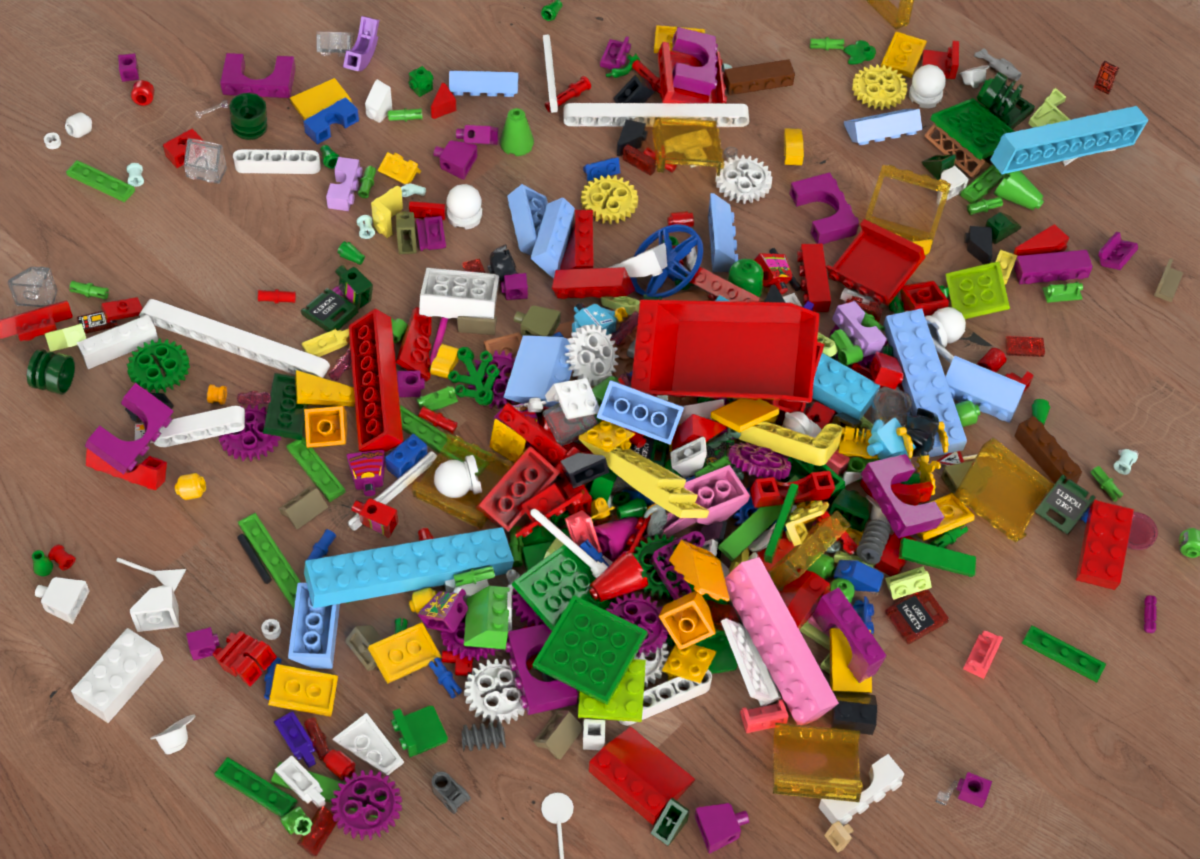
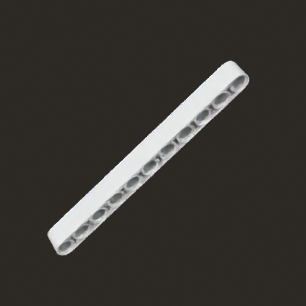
(616, 113)
(233, 339)

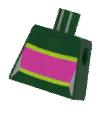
(354, 286)

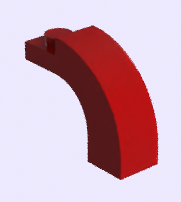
(908, 494)

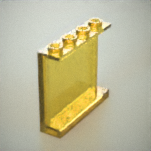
(687, 143)
(490, 472)
(1003, 489)
(816, 762)

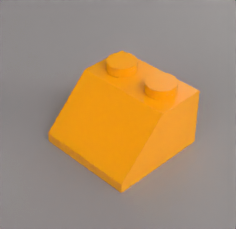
(326, 426)
(688, 620)

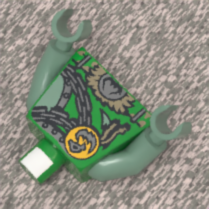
(720, 447)

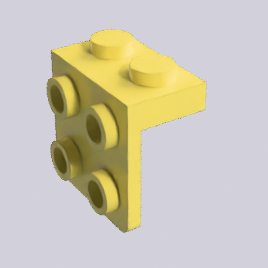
(384, 208)
(795, 525)

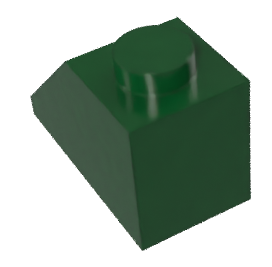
(1002, 226)

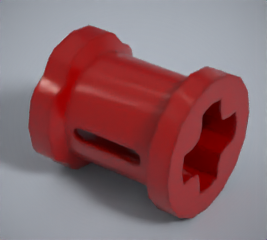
(60, 556)

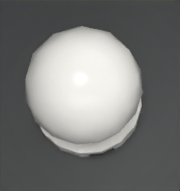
(927, 86)
(464, 206)
(946, 325)
(456, 478)

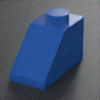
(861, 575)

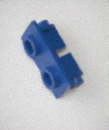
(602, 168)
(865, 611)

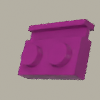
(431, 233)

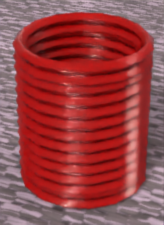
(993, 360)

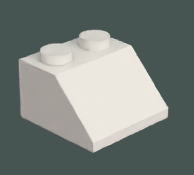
(156, 610)

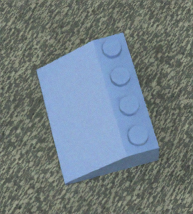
(538, 367)

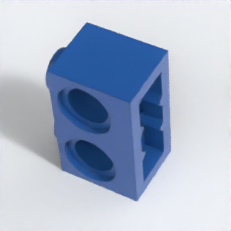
(406, 456)

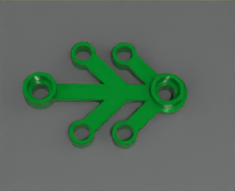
(466, 356)

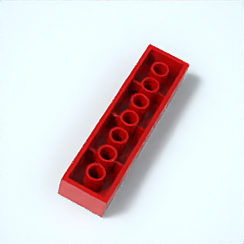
(375, 382)

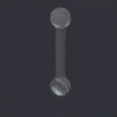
(224, 103)

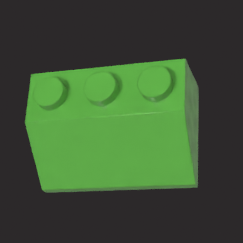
(487, 618)

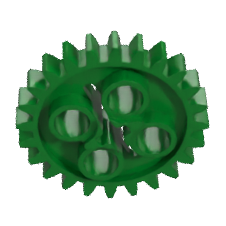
(143, 368)
(646, 552)

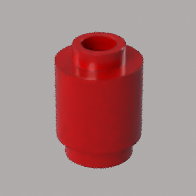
(681, 218)
(339, 764)

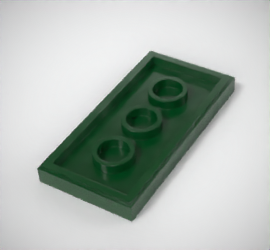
(284, 415)

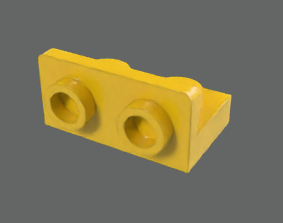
(399, 169)

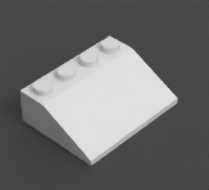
(458, 294)

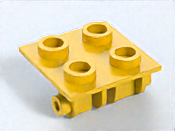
(608, 436)
(507, 441)
(853, 444)
(600, 509)
(689, 662)

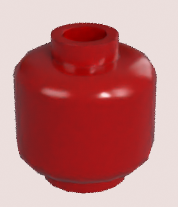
(142, 93)

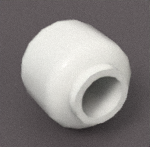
(78, 125)

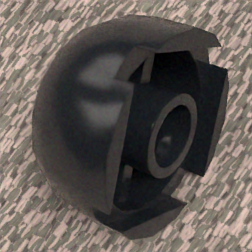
(501, 262)

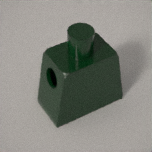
(852, 507)

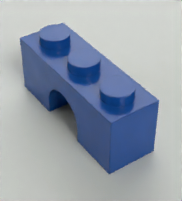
(341, 112)

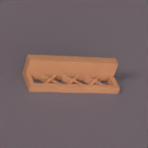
(981, 163)

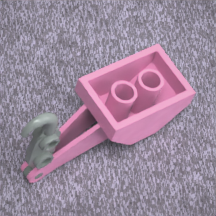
(716, 491)

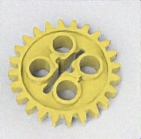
(879, 86)
(617, 207)

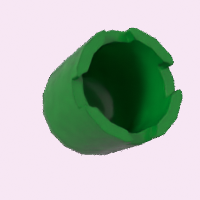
(747, 275)

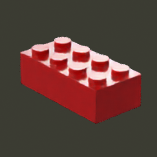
(520, 483)
(1104, 545)

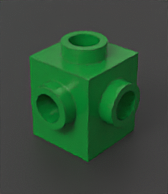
(421, 81)

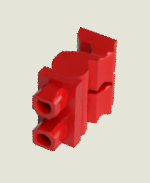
(238, 656)

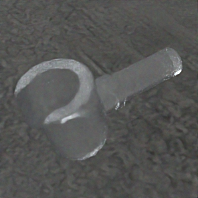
(943, 797)

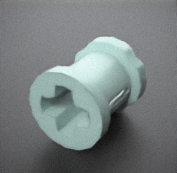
(135, 178)
(364, 227)
(1125, 462)

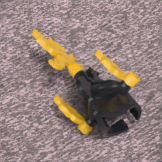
(921, 432)

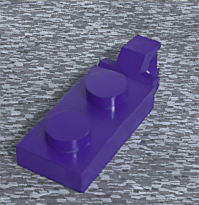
(296, 738)

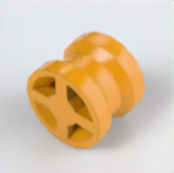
(217, 394)

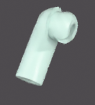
(410, 189)

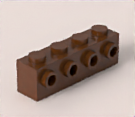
(759, 77)
(1047, 451)

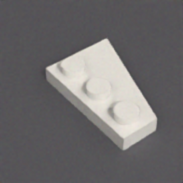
(370, 745)

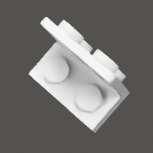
(574, 397)

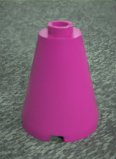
(614, 536)

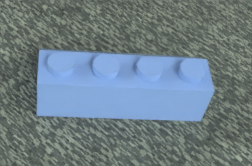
(483, 82)
(884, 125)
(527, 215)
(721, 234)
(553, 236)
(987, 389)
(640, 412)
(313, 632)

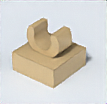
(839, 835)

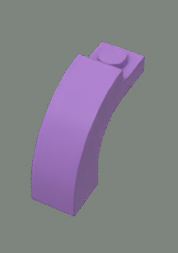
(365, 45)

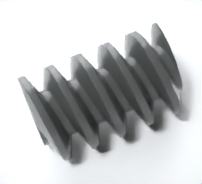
(873, 541)
(483, 736)

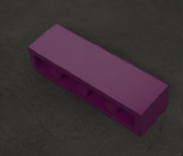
(1053, 267)

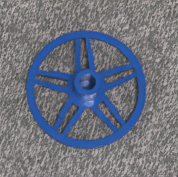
(674, 267)

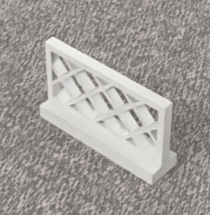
(754, 671)

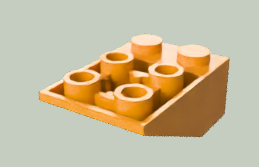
(700, 569)

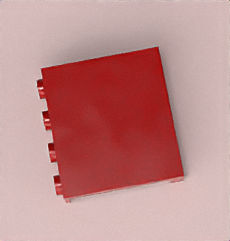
(671, 94)
(877, 263)

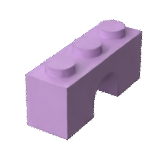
(342, 195)
(849, 319)

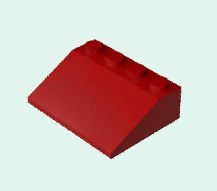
(640, 774)

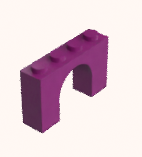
(704, 49)
(276, 85)
(825, 189)
(121, 453)
(903, 518)
(866, 652)
(536, 694)

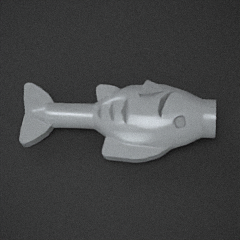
(1000, 65)

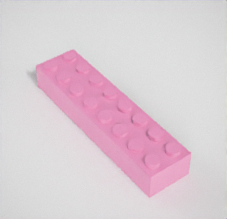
(779, 642)

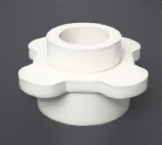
(535, 405)

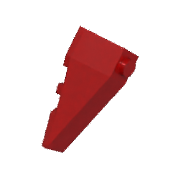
(804, 595)

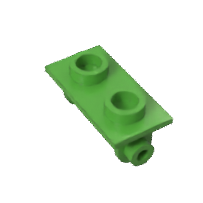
(1062, 292)
(438, 399)

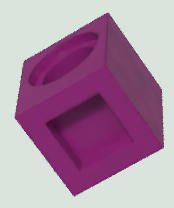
(128, 67)
(515, 286)
(410, 383)
(202, 643)
(980, 784)

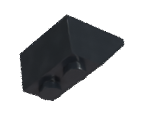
(855, 712)

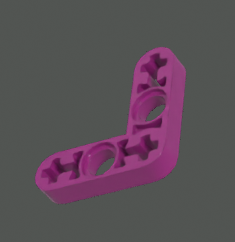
(667, 551)

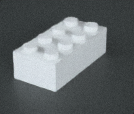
(117, 675)

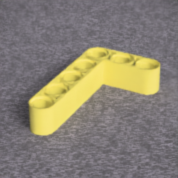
(795, 444)

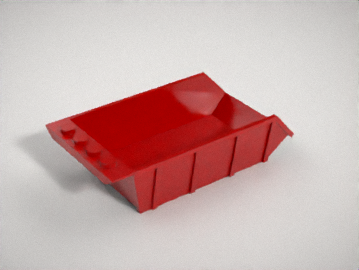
(725, 349)

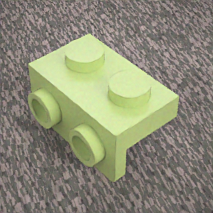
(908, 582)

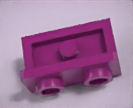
(615, 53)
(1116, 252)

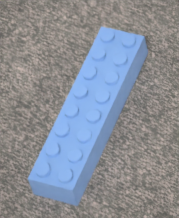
(924, 375)

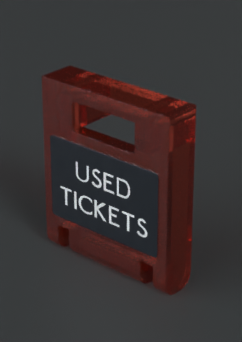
(914, 618)

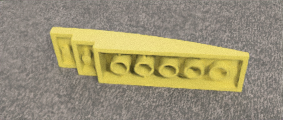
(652, 481)

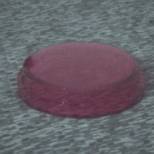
(1142, 532)

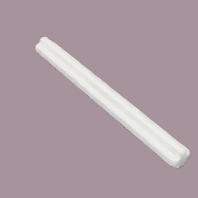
(400, 484)

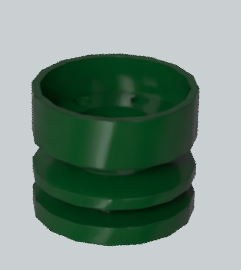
(1002, 94)
(248, 116)
(50, 371)

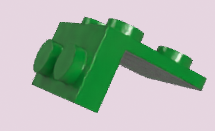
(724, 658)
(419, 730)

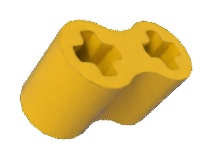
(444, 361)

